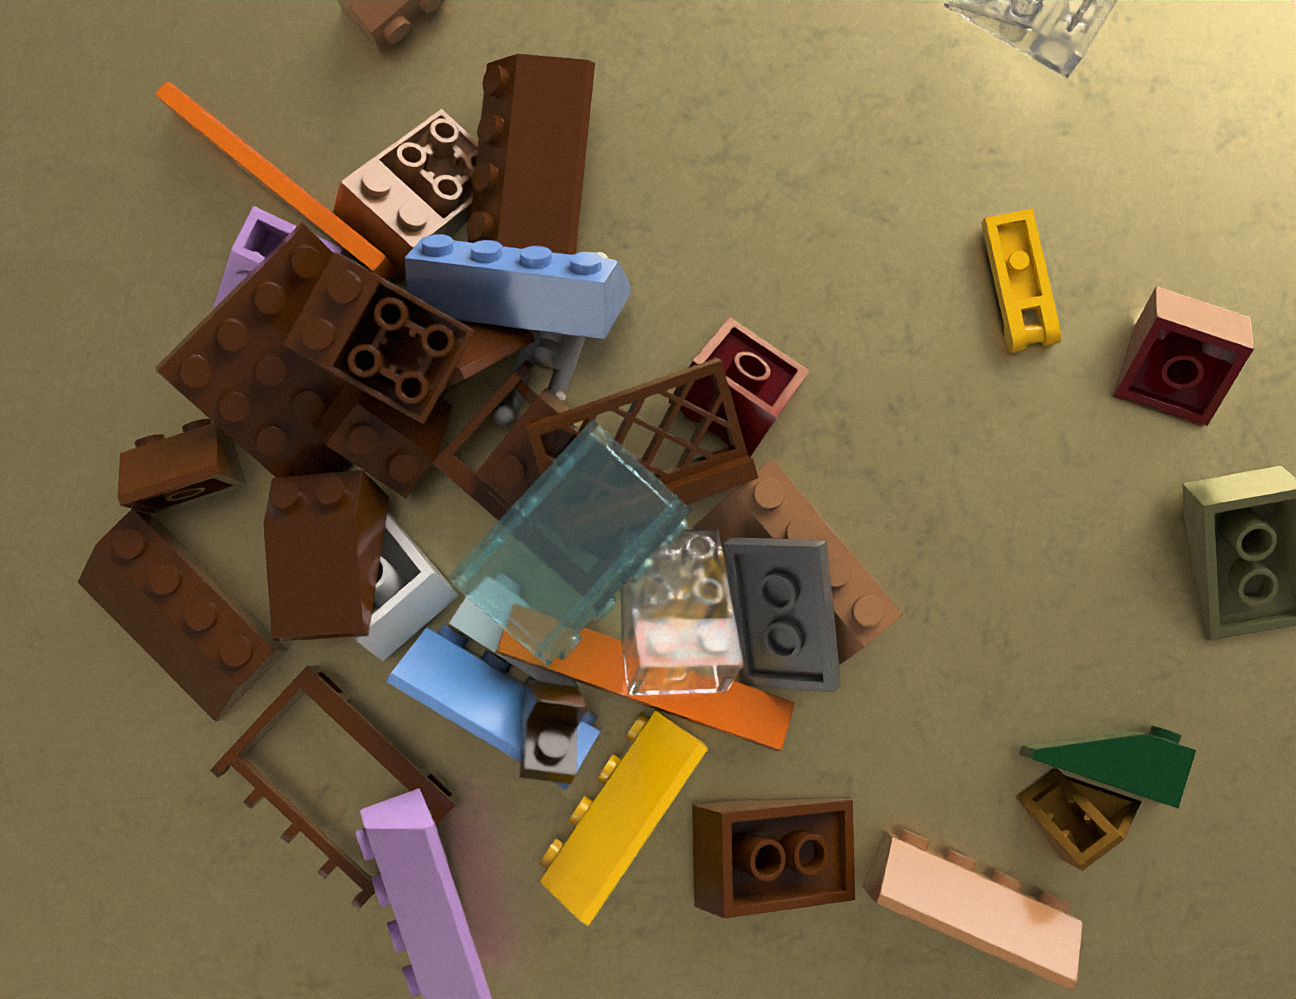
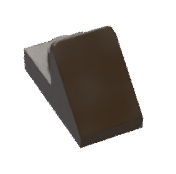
(550, 731)

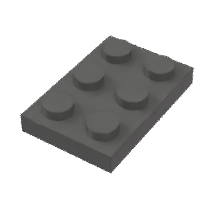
(783, 613)

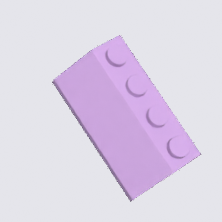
(422, 898)

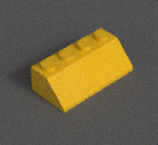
(621, 814)

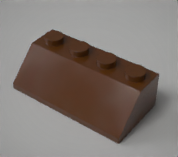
(532, 152)
(179, 612)

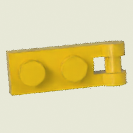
(1021, 279)

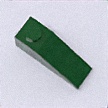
(1128, 760)

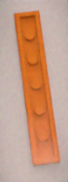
(275, 181)
(600, 664)

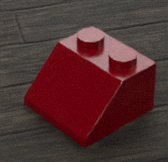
(1184, 355)
(757, 377)

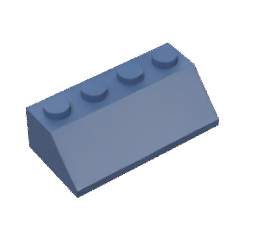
(517, 285)
(473, 691)

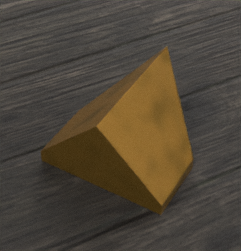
(1079, 817)

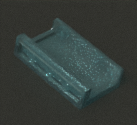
(571, 545)

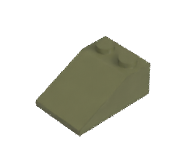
(1243, 550)

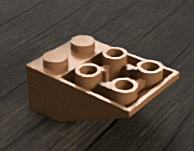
(412, 189)

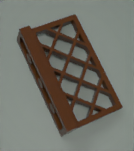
(689, 478)

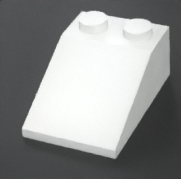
(406, 593)

